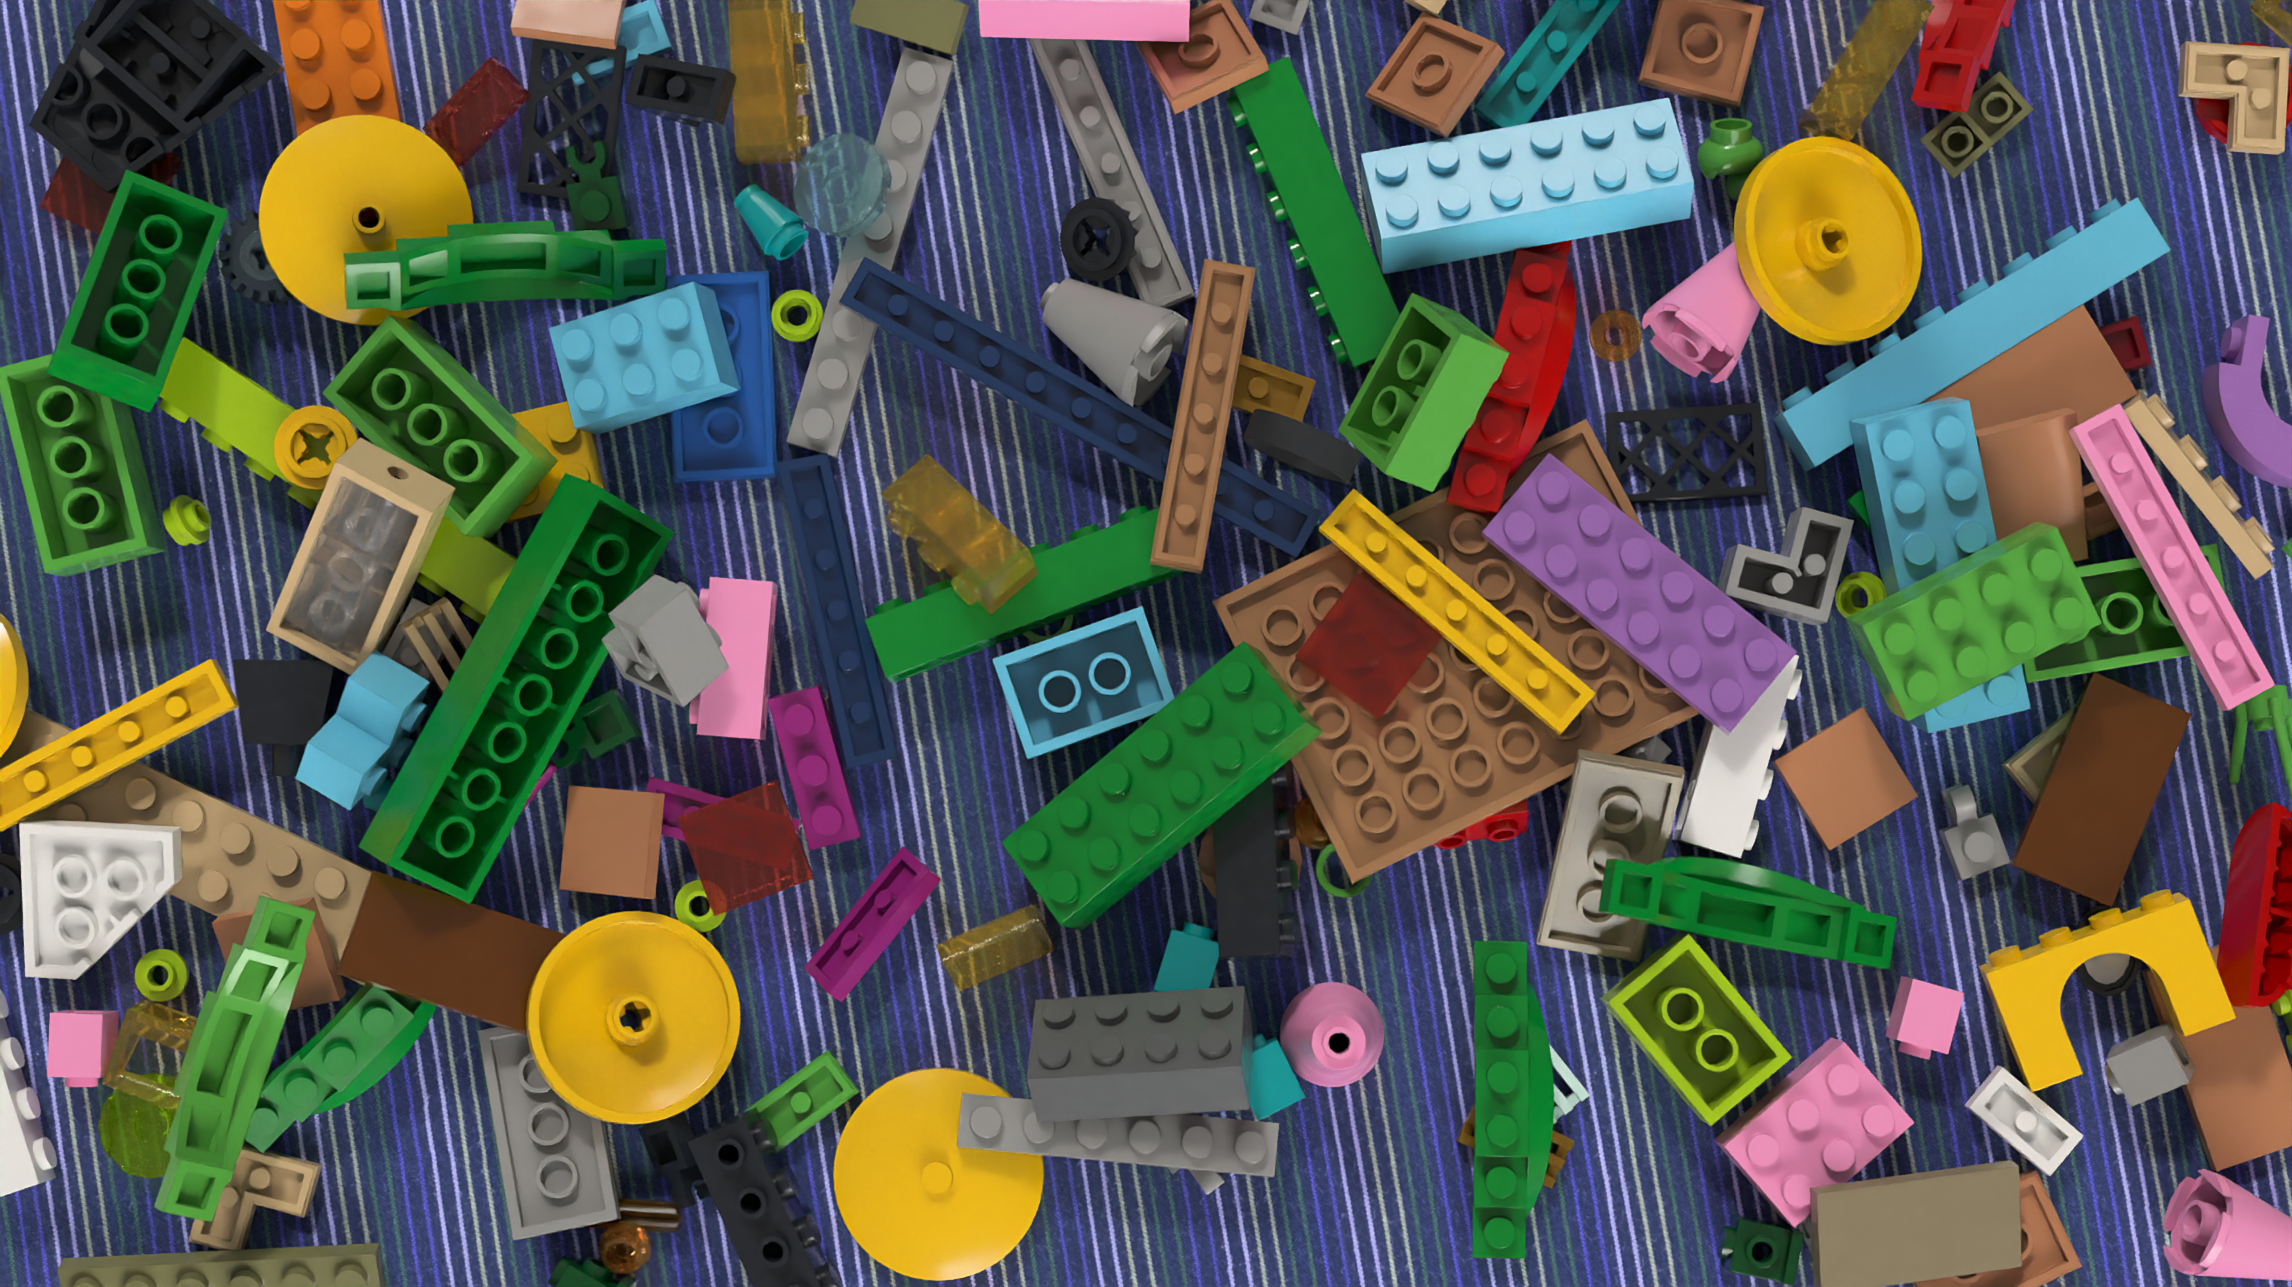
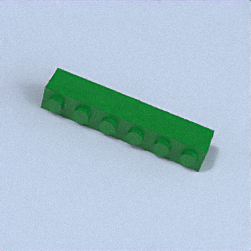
(1317, 213)
(1070, 580)

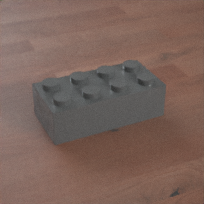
(1141, 1054)

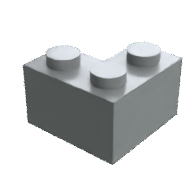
(1797, 581)
(665, 641)

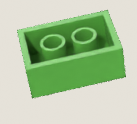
(1423, 392)

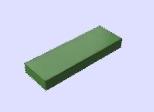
(806, 1098)

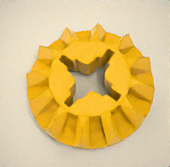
(292, 444)

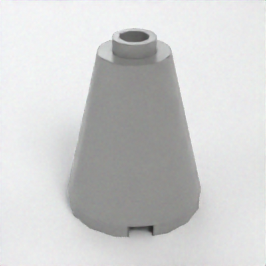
(1115, 336)

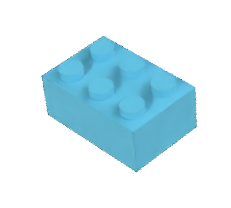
(644, 358)
(1084, 683)

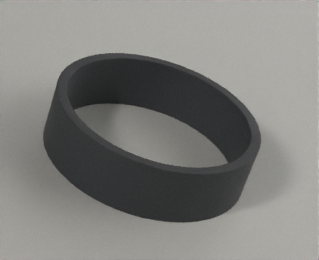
(1301, 446)

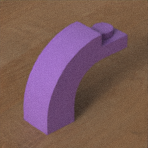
(2239, 409)

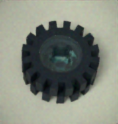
(245, 265)

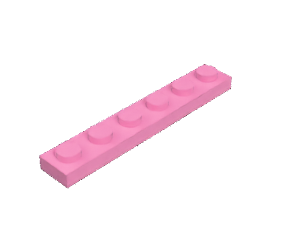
(2171, 558)

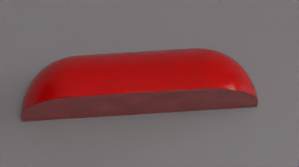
(2258, 911)

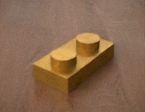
(1270, 389)

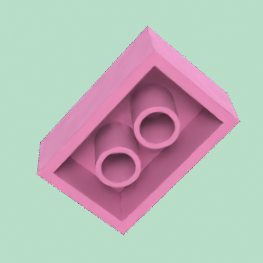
(1813, 1129)

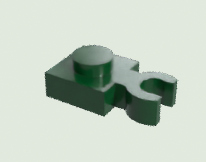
(595, 200)
(600, 728)

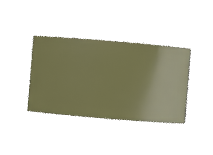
(920, 22)
(1966, 136)

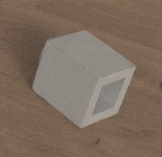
(2148, 1064)

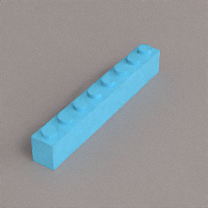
(1973, 332)

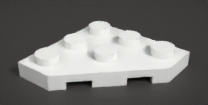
(89, 888)

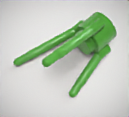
(2268, 712)

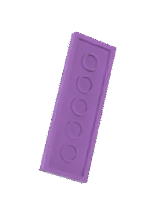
(1638, 593)

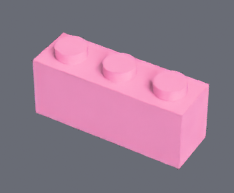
(745, 621)

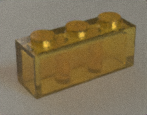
(1864, 67)
(768, 81)
(958, 535)

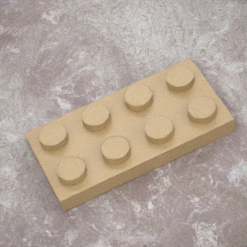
(2212, 497)

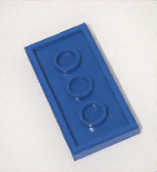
(736, 432)

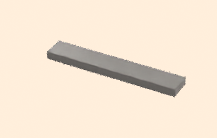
(1112, 165)

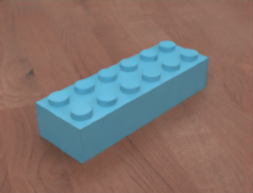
(1526, 185)
(1925, 514)

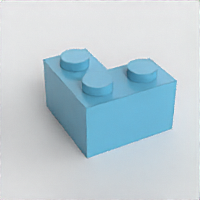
(366, 733)

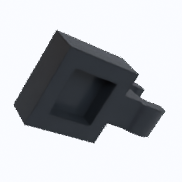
(671, 1156)

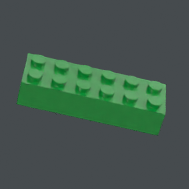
(1161, 787)

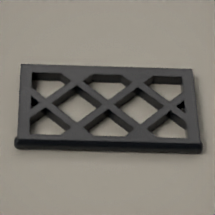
(540, 88)
(1709, 417)

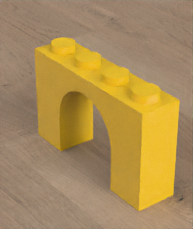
(2030, 981)

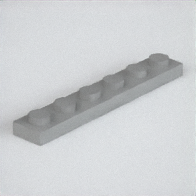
(1149, 1140)

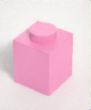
(1924, 1017)
(81, 1045)

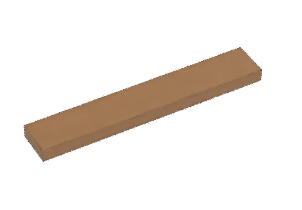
(1202, 416)

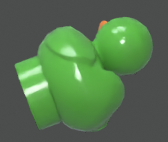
(1730, 152)

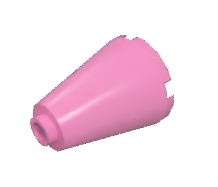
(1705, 318)
(1318, 1015)
(2226, 1231)

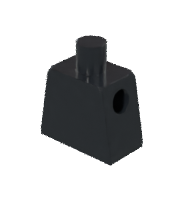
(286, 705)

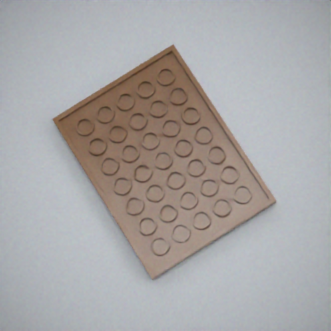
(1453, 736)

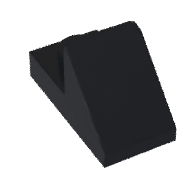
(681, 90)

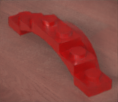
(1954, 48)
(1538, 333)

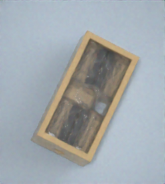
(359, 556)

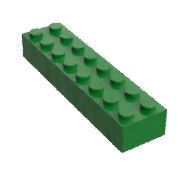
(515, 690)

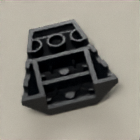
(146, 83)

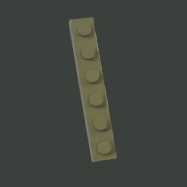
(268, 1267)

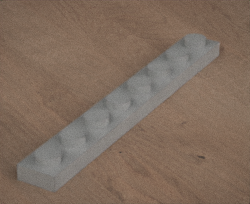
(843, 335)

